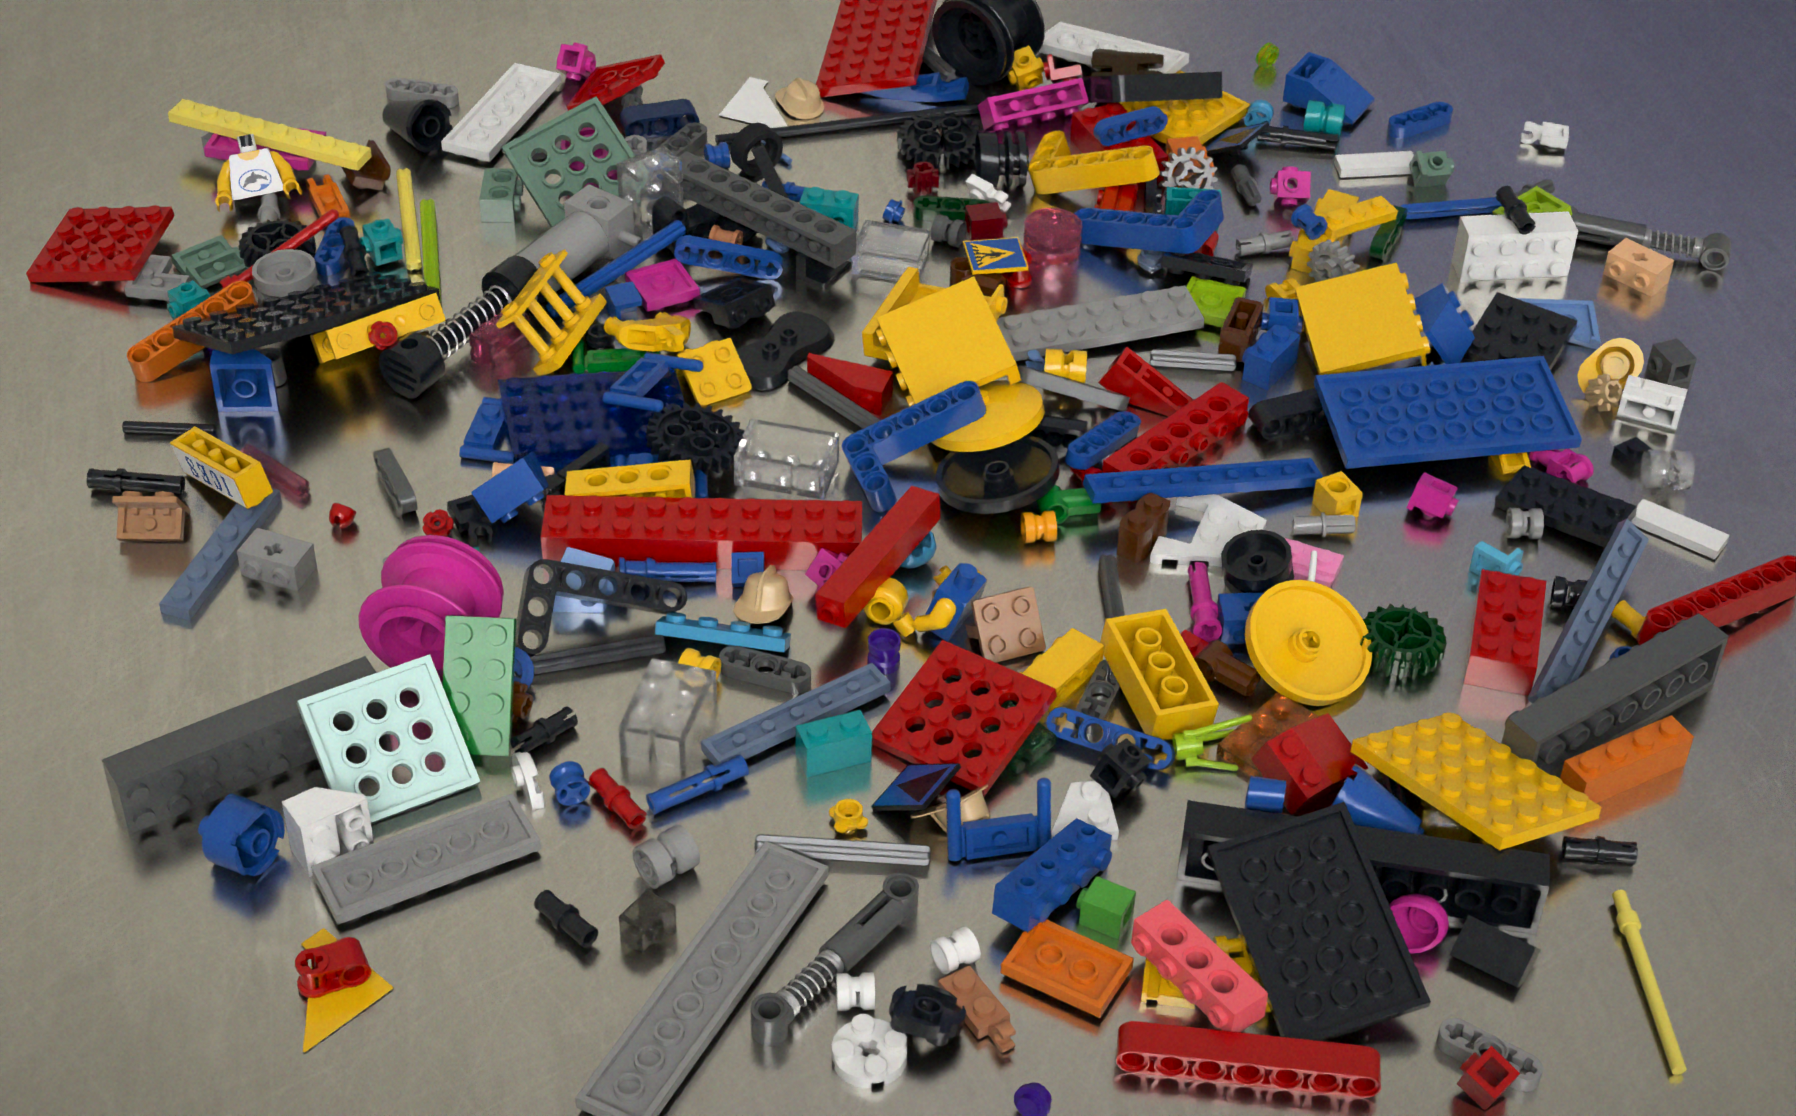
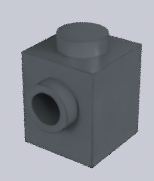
(1671, 362)

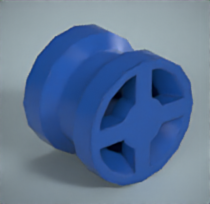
(718, 154)
(569, 783)

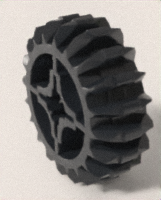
(268, 236)

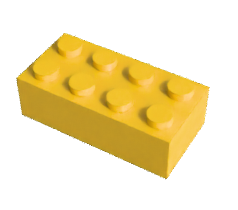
(1158, 673)

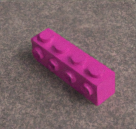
(1033, 104)

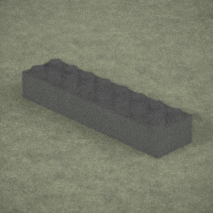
(1617, 695)
(222, 752)

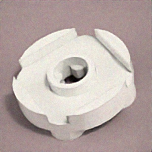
(869, 1033)

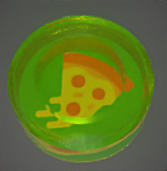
(1267, 55)

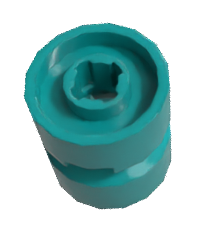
(1323, 118)

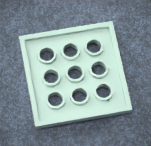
(386, 688)

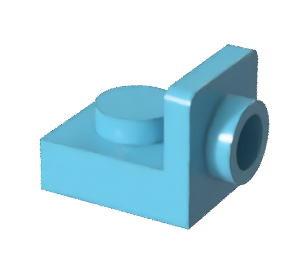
(1492, 559)

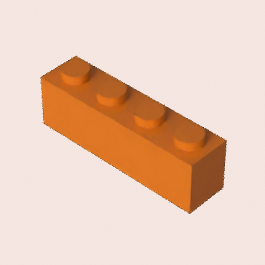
(1628, 760)

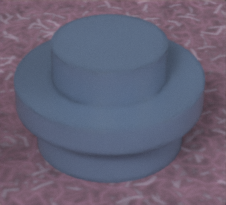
(1150, 260)

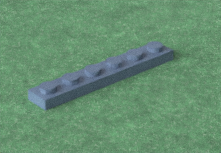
(215, 558)
(780, 722)

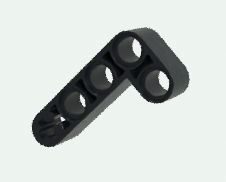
(696, 219)

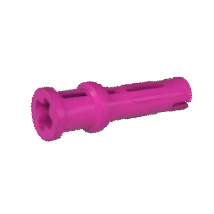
(1204, 609)

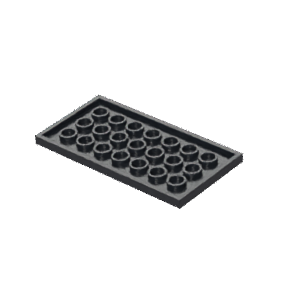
(300, 313)

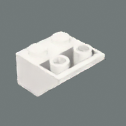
(326, 825)

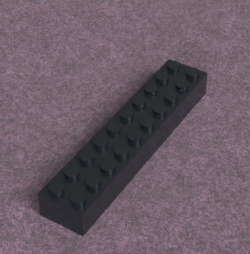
(1465, 877)

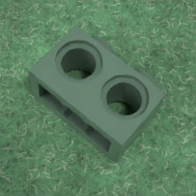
(500, 195)

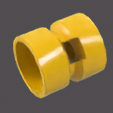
(1066, 365)

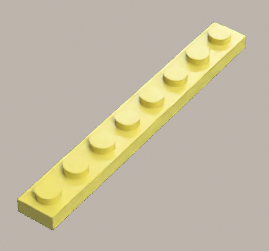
(270, 134)

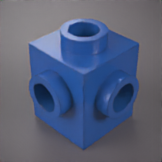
(1283, 313)

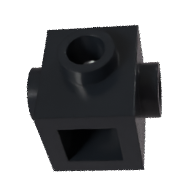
(1121, 768)

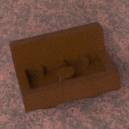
(372, 173)

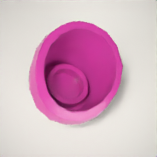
(1420, 921)

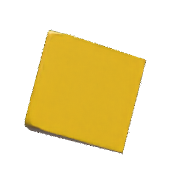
(1511, 462)

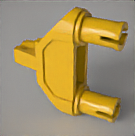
(652, 335)

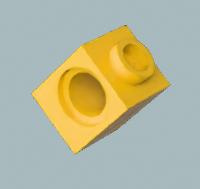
(1337, 495)

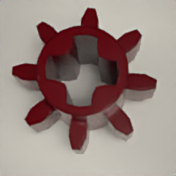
(923, 178)

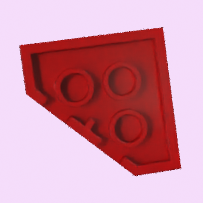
(617, 79)

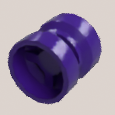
(884, 650)

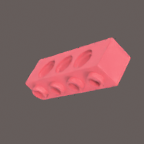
(1198, 968)

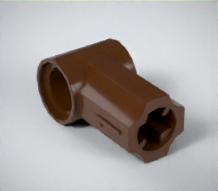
(961, 271)
(1218, 664)

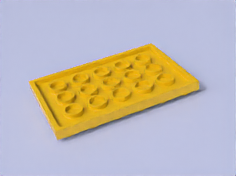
(1476, 780)

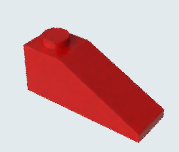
(861, 383)
(1143, 384)

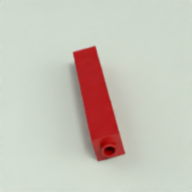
(877, 557)

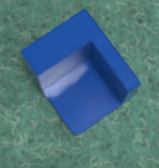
(622, 299)

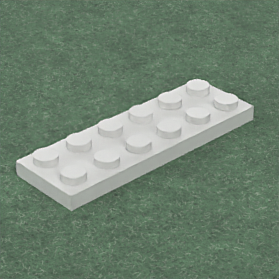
(1078, 43)
(501, 112)

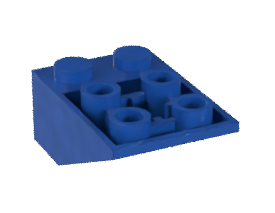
(1325, 81)

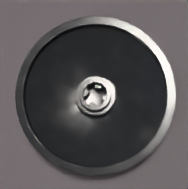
(998, 477)

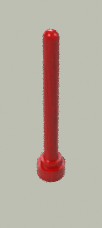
(292, 243)

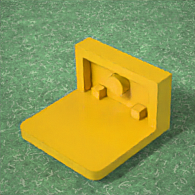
(721, 376)

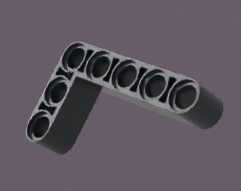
(1153, 87)
(588, 591)

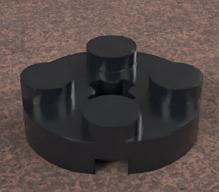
(926, 1013)

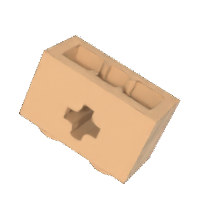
(1638, 267)

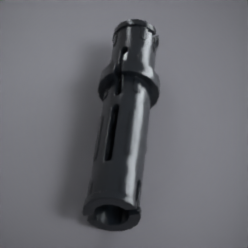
(1298, 137)
(131, 481)

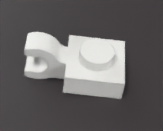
(1548, 133)

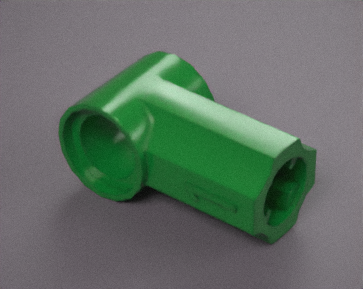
(1067, 503)

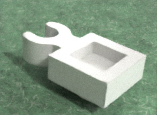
(984, 190)

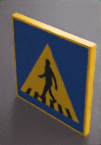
(995, 256)

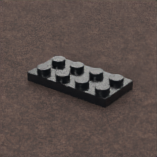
(1566, 505)

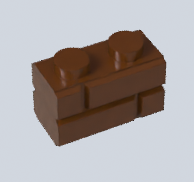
(1240, 327)

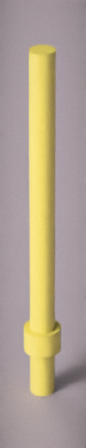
(1630, 925)

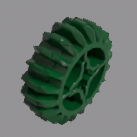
(1404, 641)

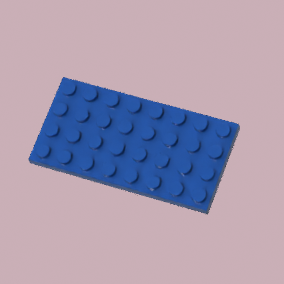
(1446, 411)

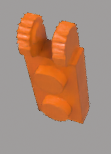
(327, 197)

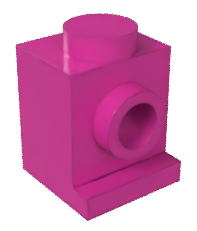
(1433, 497)

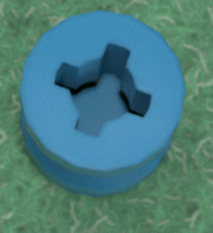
(1261, 107)

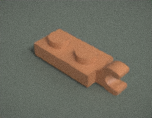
(983, 1010)

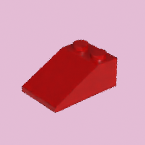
(1310, 759)

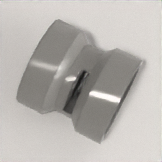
(1524, 523)

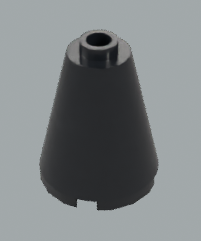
(419, 122)

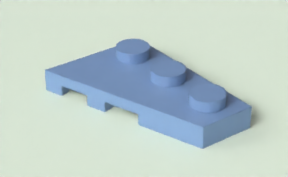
(1581, 310)

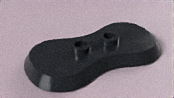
(784, 347)

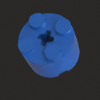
(241, 835)

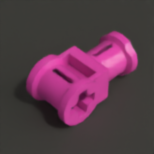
(1563, 464)

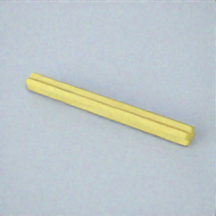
(408, 219)

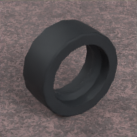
(746, 140)

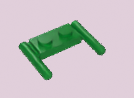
(605, 360)

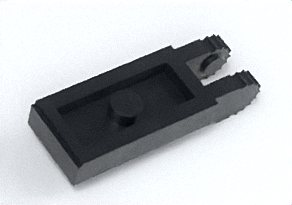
(594, 458)

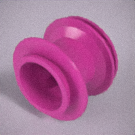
(421, 587)

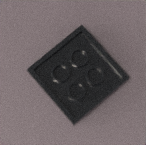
(1519, 330)

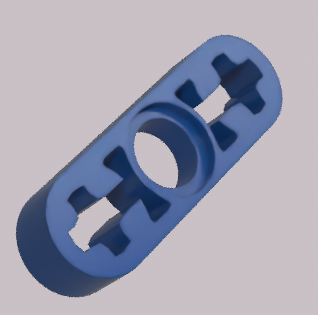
(1419, 120)
(1154, 122)
(327, 258)

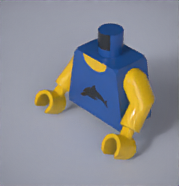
(950, 603)

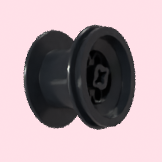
(983, 34)

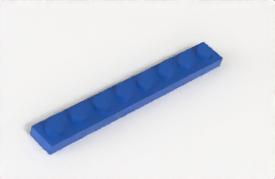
(1202, 480)

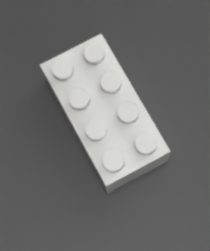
(1495, 250)

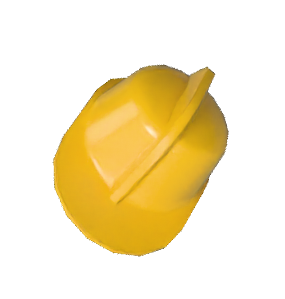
(1617, 358)

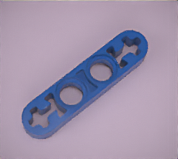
(727, 261)
(1102, 440)
(1111, 734)

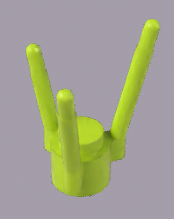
(1190, 743)

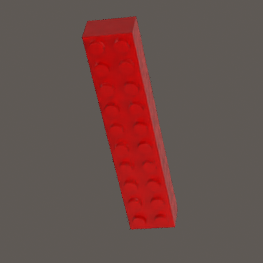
(700, 529)

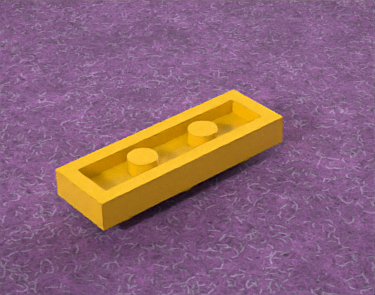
(1358, 217)

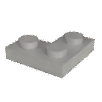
(154, 279)

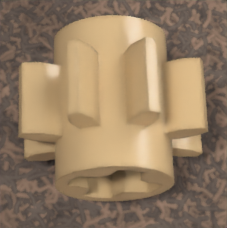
(1603, 392)

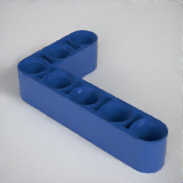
(1153, 231)
(906, 432)

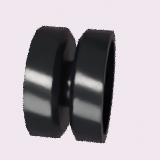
(1256, 562)

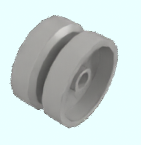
(283, 273)

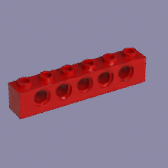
(1183, 432)

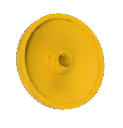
(1009, 415)
(1308, 642)

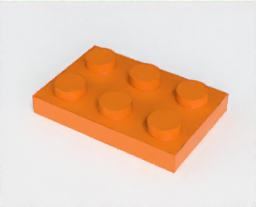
(1068, 966)

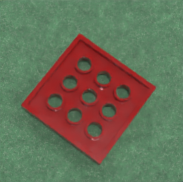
(101, 244)
(957, 697)

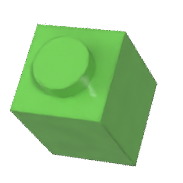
(1106, 907)

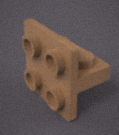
(150, 517)
(1007, 625)

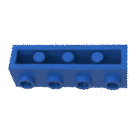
(1052, 875)

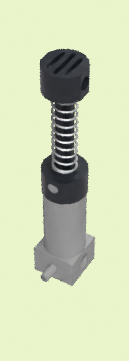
(592, 228)

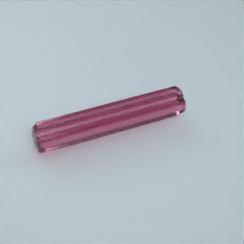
(278, 472)

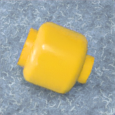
(887, 602)

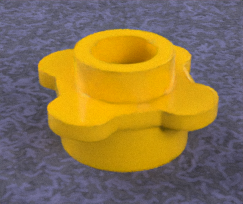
(848, 816)

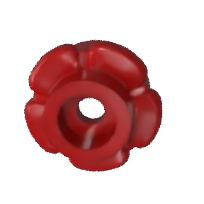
(386, 328)
(441, 516)

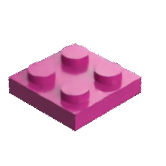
(663, 284)

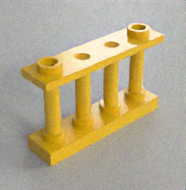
(575, 323)
(354, 335)

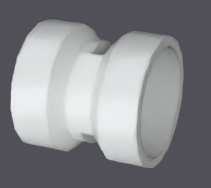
(955, 950)
(847, 991)

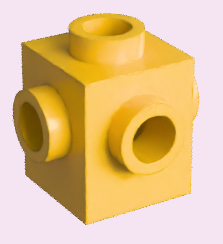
(1026, 69)

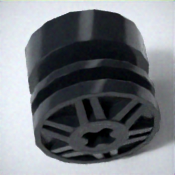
(1003, 158)

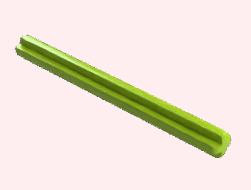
(430, 244)

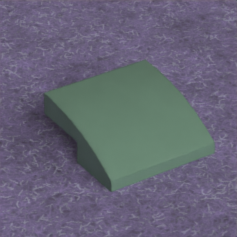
(209, 261)

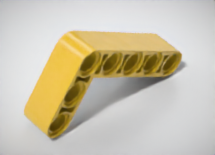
(1058, 171)

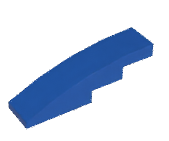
(927, 89)

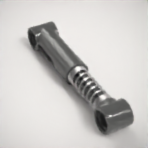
(1613, 231)
(892, 906)

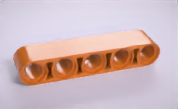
(163, 352)

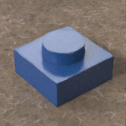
(744, 565)

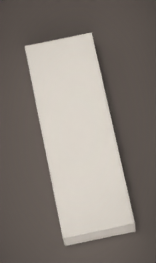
(1373, 164)
(1680, 529)

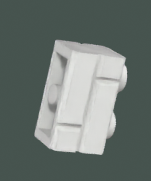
(1652, 402)

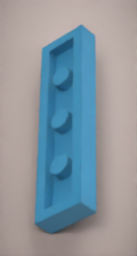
(736, 634)

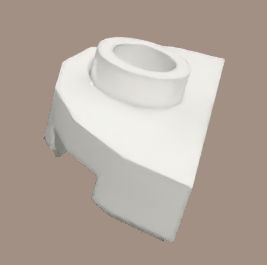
(523, 775)

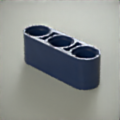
(648, 114)

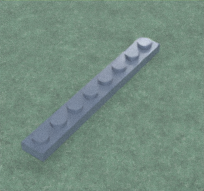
(1591, 610)

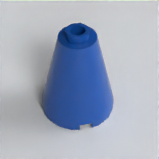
(1375, 806)

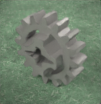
(1184, 166)
(1330, 261)

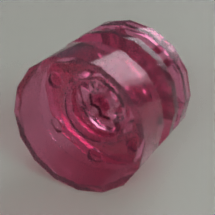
(1053, 242)

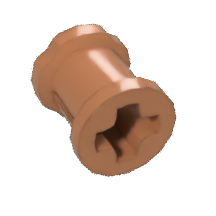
(726, 236)

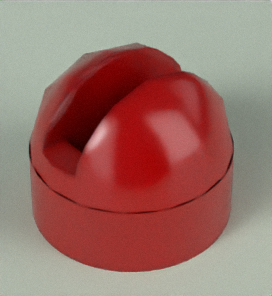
(341, 514)

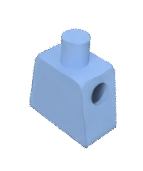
(583, 558)

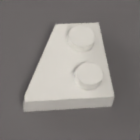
(1090, 804)

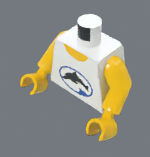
(253, 174)

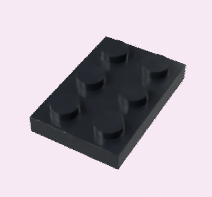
(1207, 266)

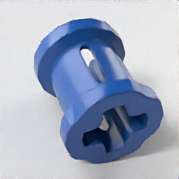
(1309, 221)

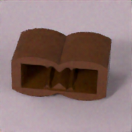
(1142, 527)

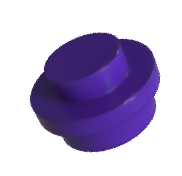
(1033, 1100)

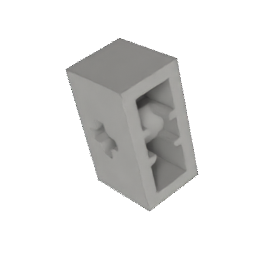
(277, 559)

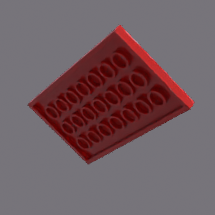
(875, 45)

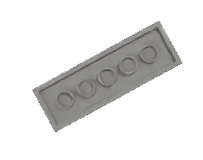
(425, 858)

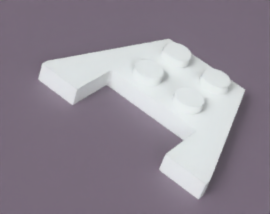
(1218, 526)

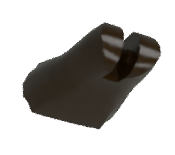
(1115, 62)

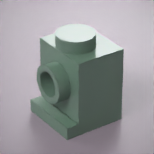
(1431, 168)

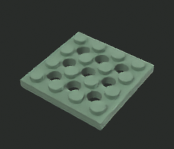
(544, 140)

